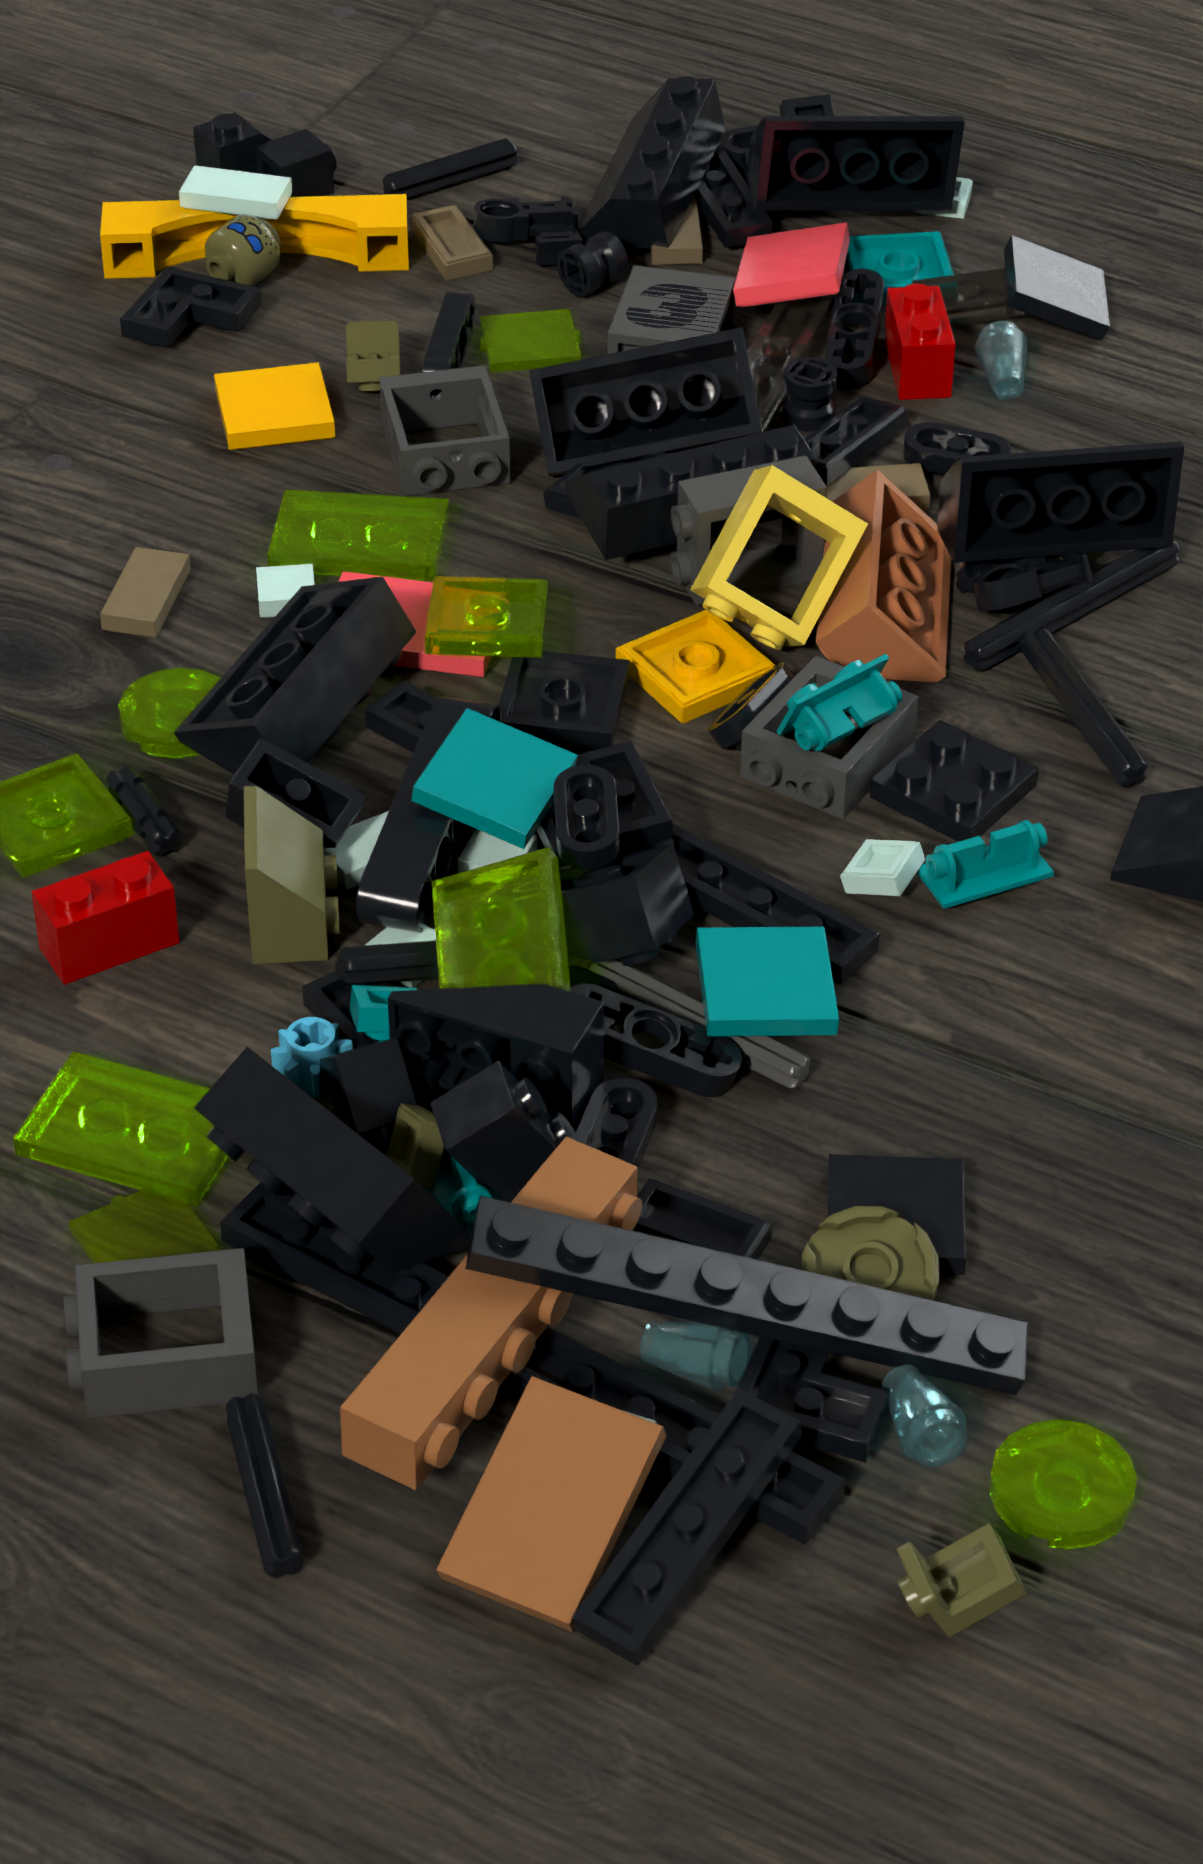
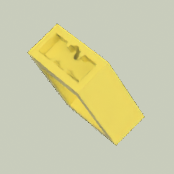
(809, 509)

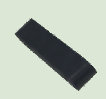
(414, 840)

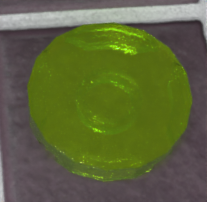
(159, 704)
(1063, 1483)

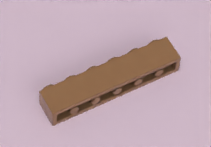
(475, 1332)

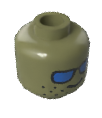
(243, 250)

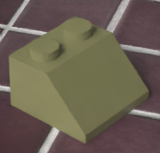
(287, 883)

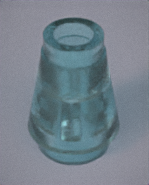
(1003, 358)
(697, 1352)
(924, 1417)

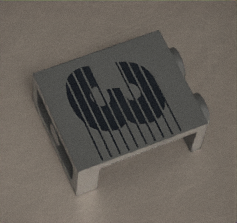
(670, 307)

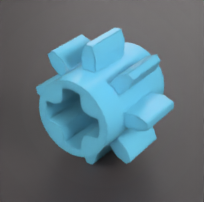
(301, 1051)

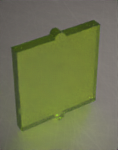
(529, 340)
(141, 1227)

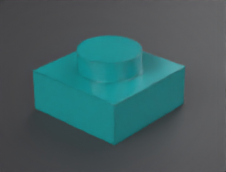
(370, 1009)

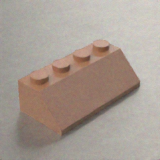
(891, 589)

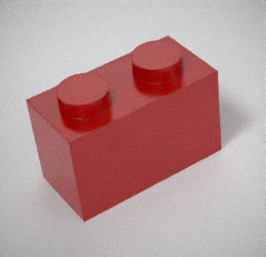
(919, 342)
(105, 917)

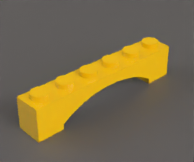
(352, 229)

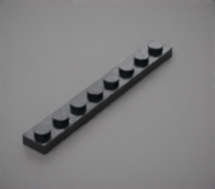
(747, 1295)

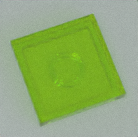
(487, 616)
(57, 815)

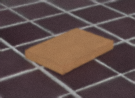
(551, 1503)

